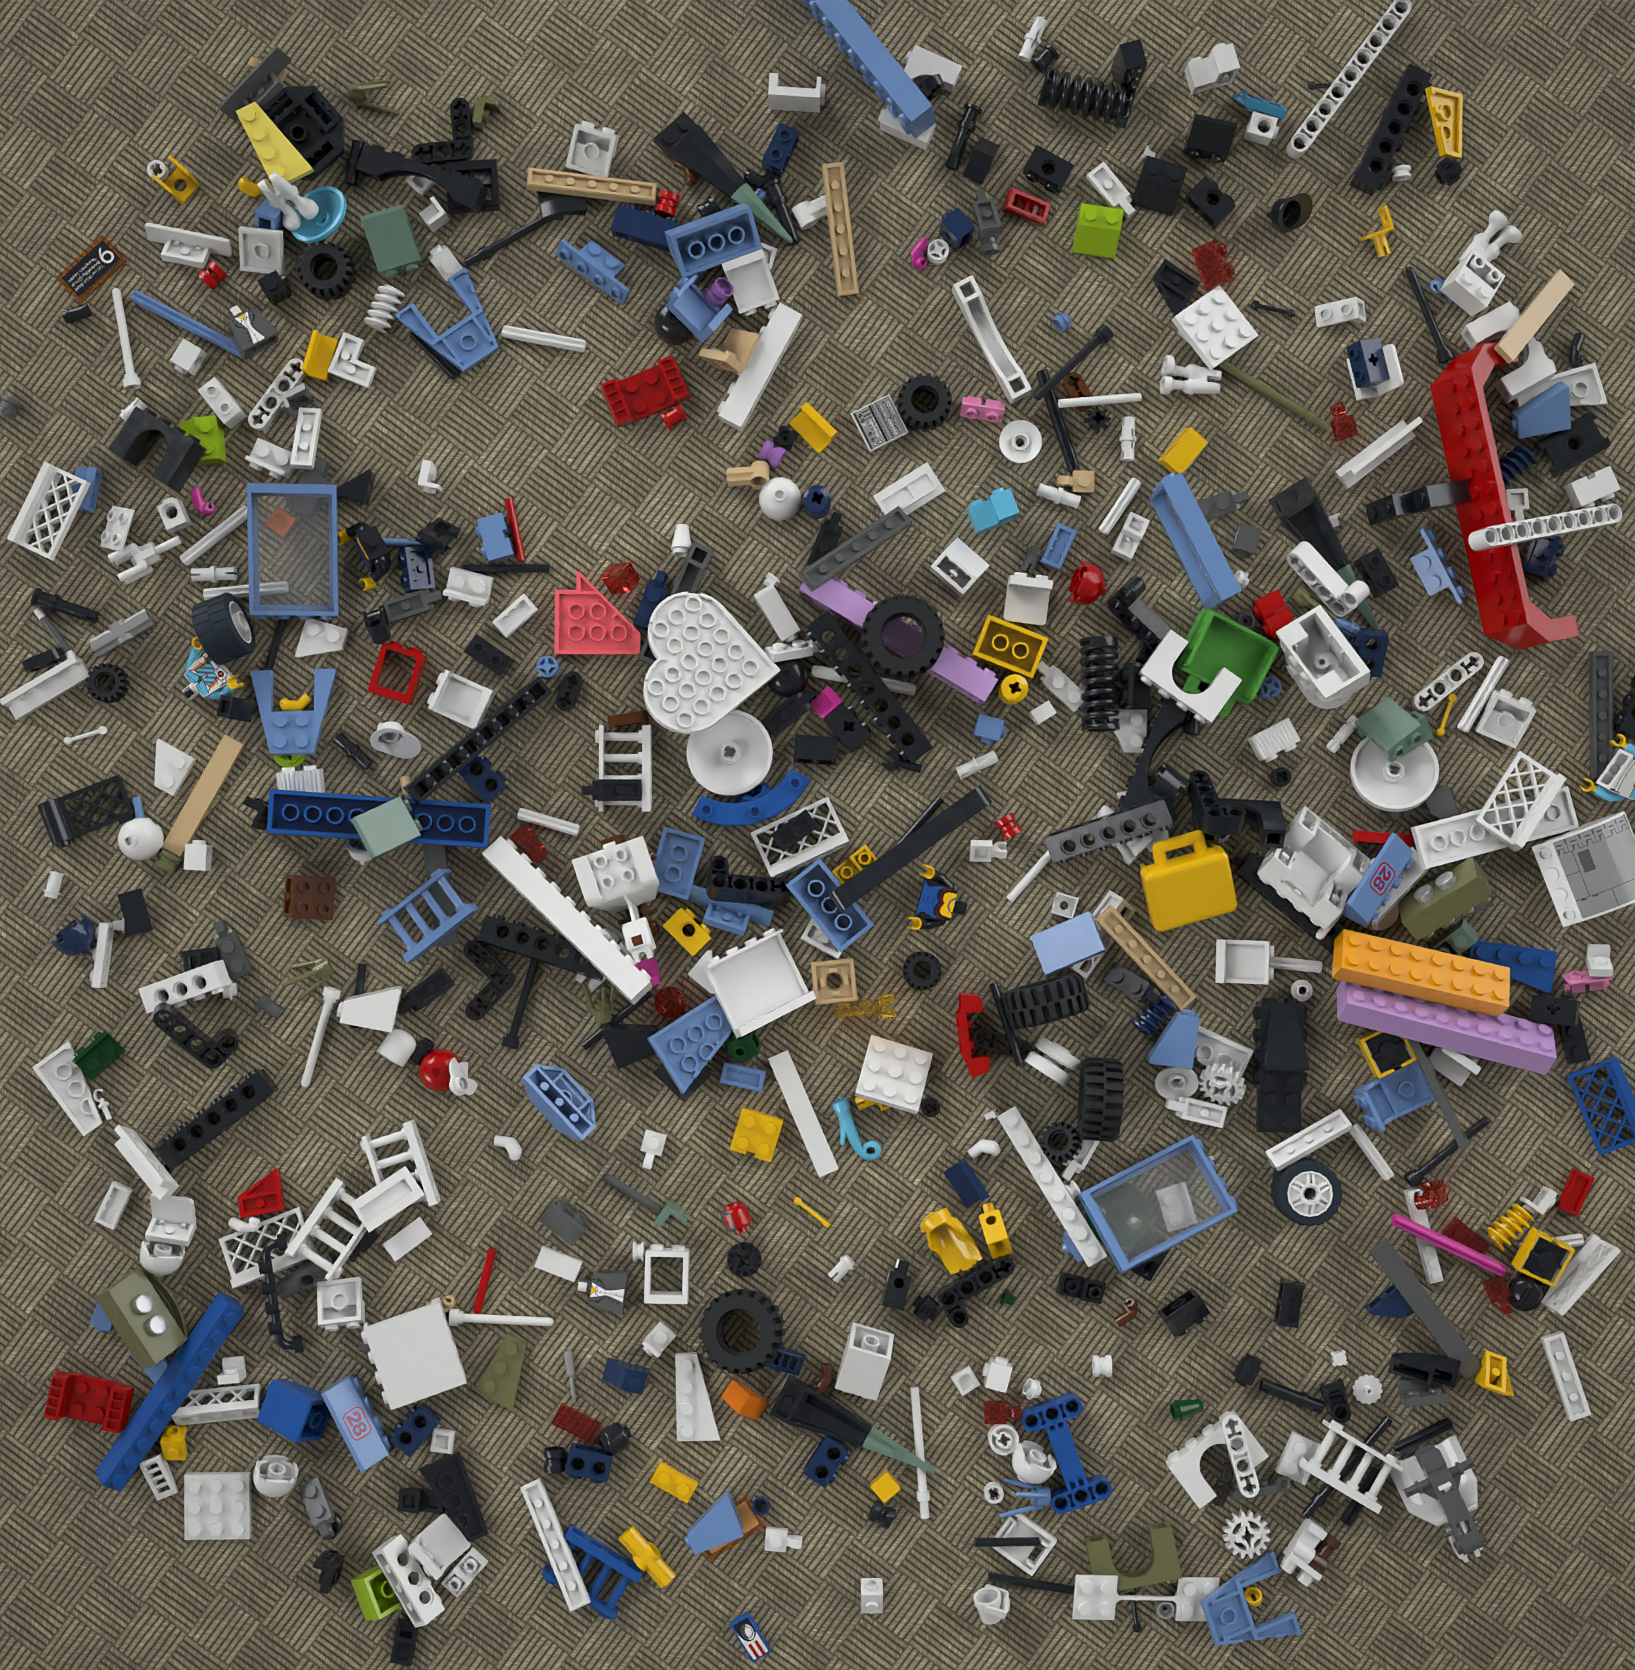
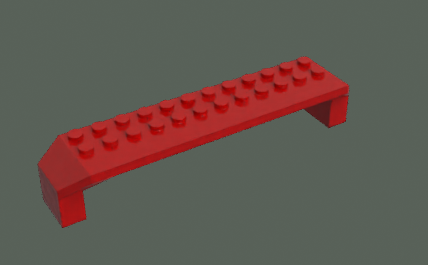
(1473, 457)

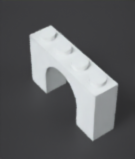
(920, 66)
(1536, 365)
(1159, 673)
(1186, 1462)

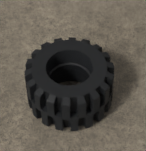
(314, 258)
(924, 384)

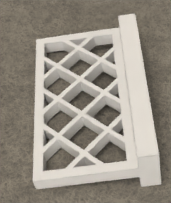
(1376, 453)
(37, 504)
(1532, 815)
(808, 855)
(279, 1263)
(1580, 1273)

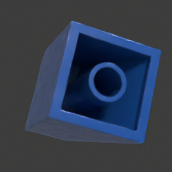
(294, 1411)

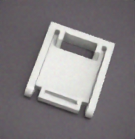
(1019, 1555)

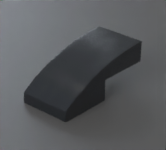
(419, 1499)
(404, 1642)

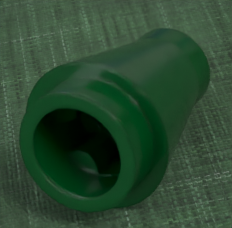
(1184, 1409)

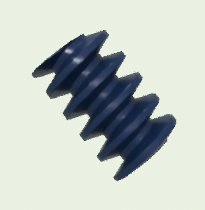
(1513, 463)
(812, 508)
(1153, 1015)

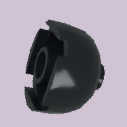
(670, 328)
(790, 680)

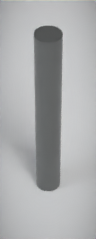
(632, 1193)

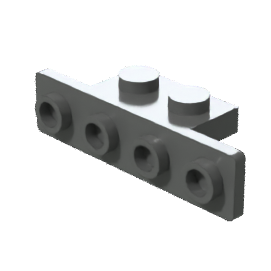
(258, 85)

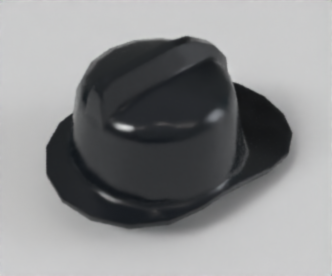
(1291, 212)
(1526, 1292)

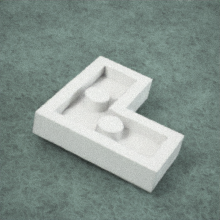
(346, 363)

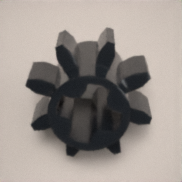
(1448, 171)
(1101, 416)
(925, 1308)

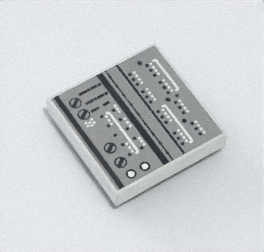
(879, 423)

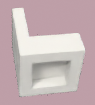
(434, 215)

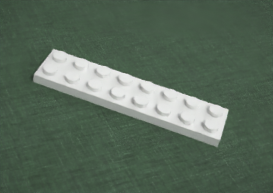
(1463, 838)

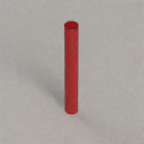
(515, 530)
(484, 1280)

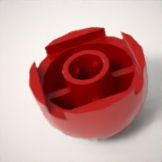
(1087, 584)
(435, 1069)

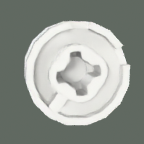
(1003, 1438)

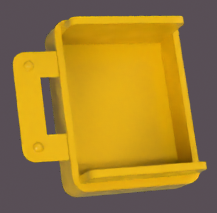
(1188, 885)

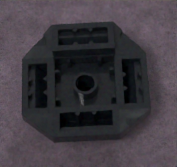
(308, 111)

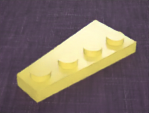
(272, 146)

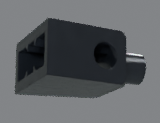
(893, 1296)

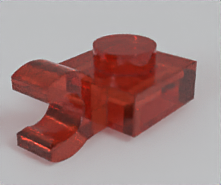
(1343, 425)
(1498, 1292)
(996, 1412)

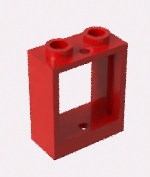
(409, 697)

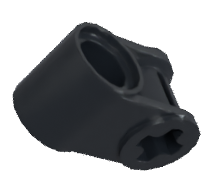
(377, 625)
(1335, 1396)

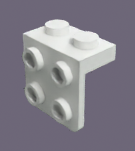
(1395, 381)
(1027, 599)
(172, 1220)
(438, 1545)

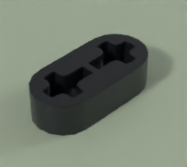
(932, 86)
(43, 660)
(564, 689)

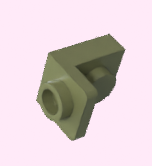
(482, 112)

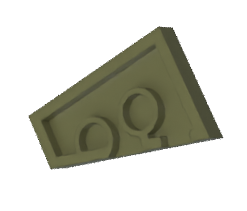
(503, 1374)

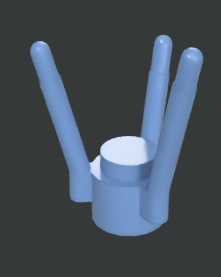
(1038, 1495)

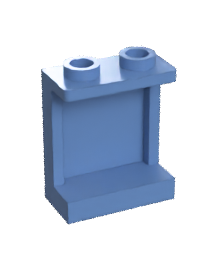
(694, 311)

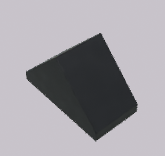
(981, 160)
(358, 488)

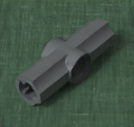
(304, 1277)

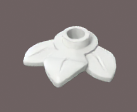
(459, 1081)

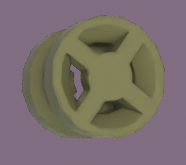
(167, 861)

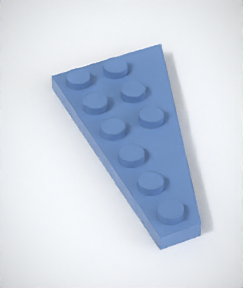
(691, 1041)

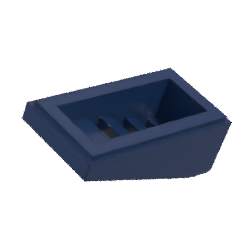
(785, 1351)

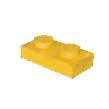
(674, 1482)

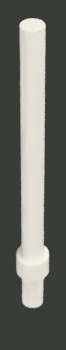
(923, 1494)

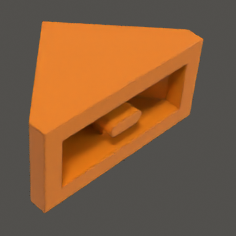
(744, 1400)

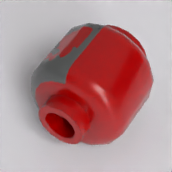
(735, 1217)

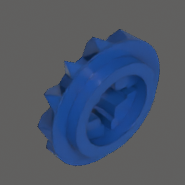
(762, 789)

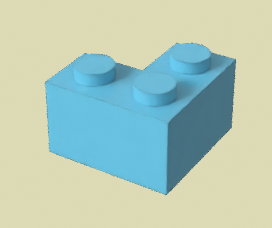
(994, 512)

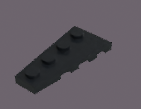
(454, 1490)

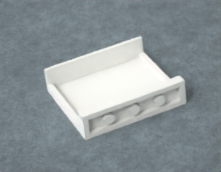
(757, 983)
(414, 1355)

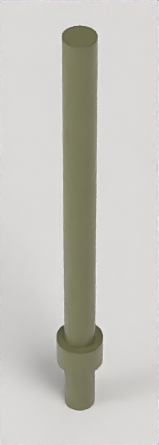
(1309, 416)

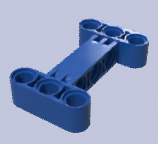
(1066, 1453)

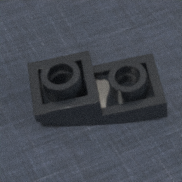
(1081, 1287)

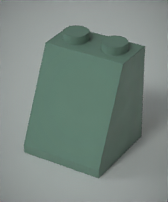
(392, 241)
(387, 827)

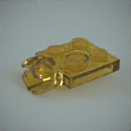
(866, 1007)

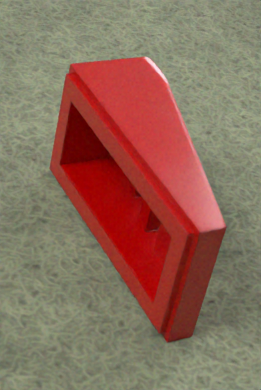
(1023, 213)

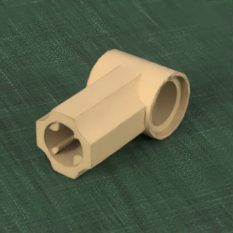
(755, 475)

